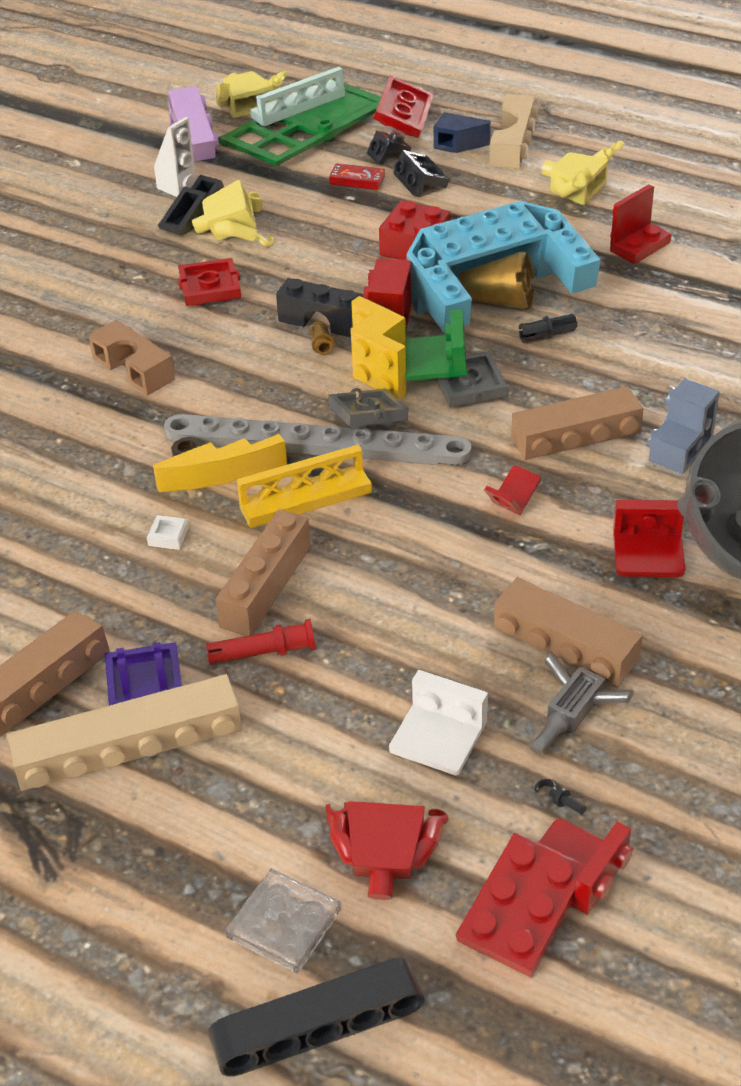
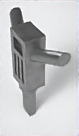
(574, 701)

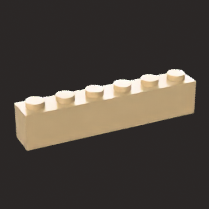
(123, 732)

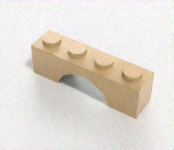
(518, 124)

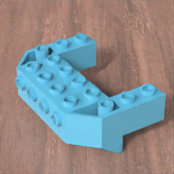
(486, 236)

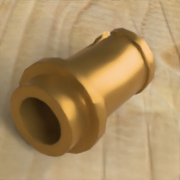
(322, 340)

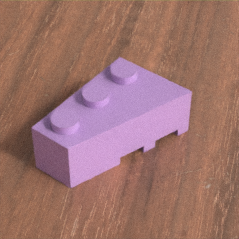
(189, 103)

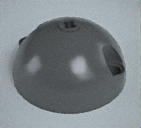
(714, 500)

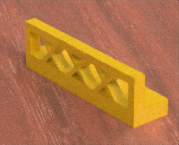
(303, 492)

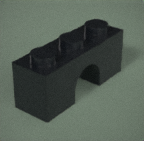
(301, 299)

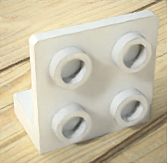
(441, 723)

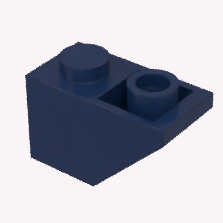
(460, 133)

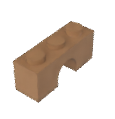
(145, 362)

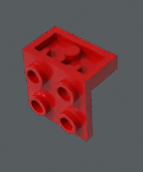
(632, 232)

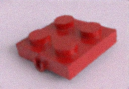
(209, 281)

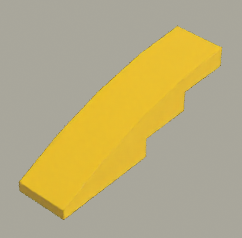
(212, 466)

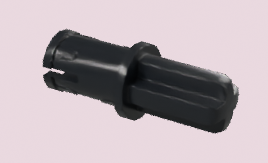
(547, 327)

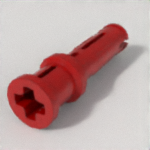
(279, 640)

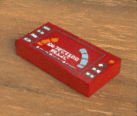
(357, 176)

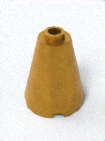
(502, 282)

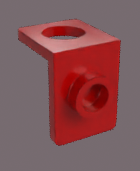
(515, 490)

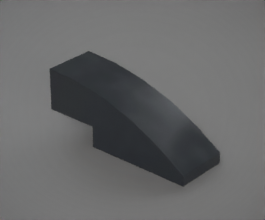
(189, 205)

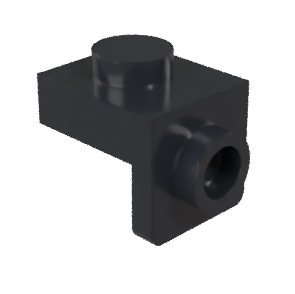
(384, 143)

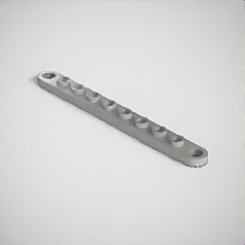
(321, 439)

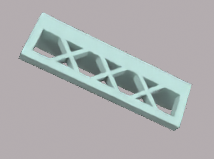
(302, 100)

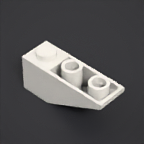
(175, 159)

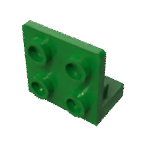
(440, 354)

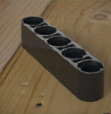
(315, 1016)

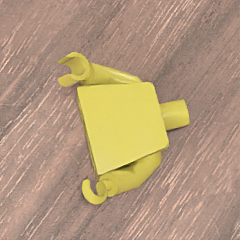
(240, 91)
(580, 175)
(231, 214)

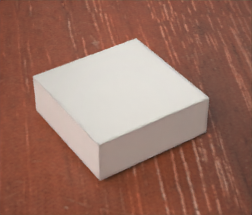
(167, 532)

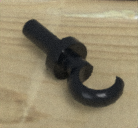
(561, 795)

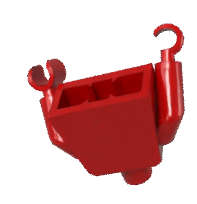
(384, 840)

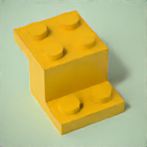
(378, 347)

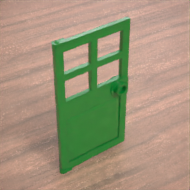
(322, 121)

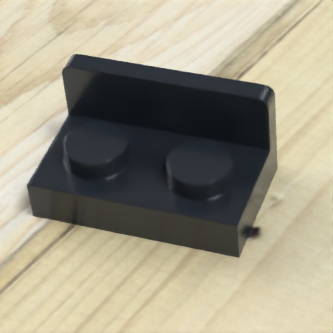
(419, 171)

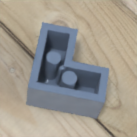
(686, 426)

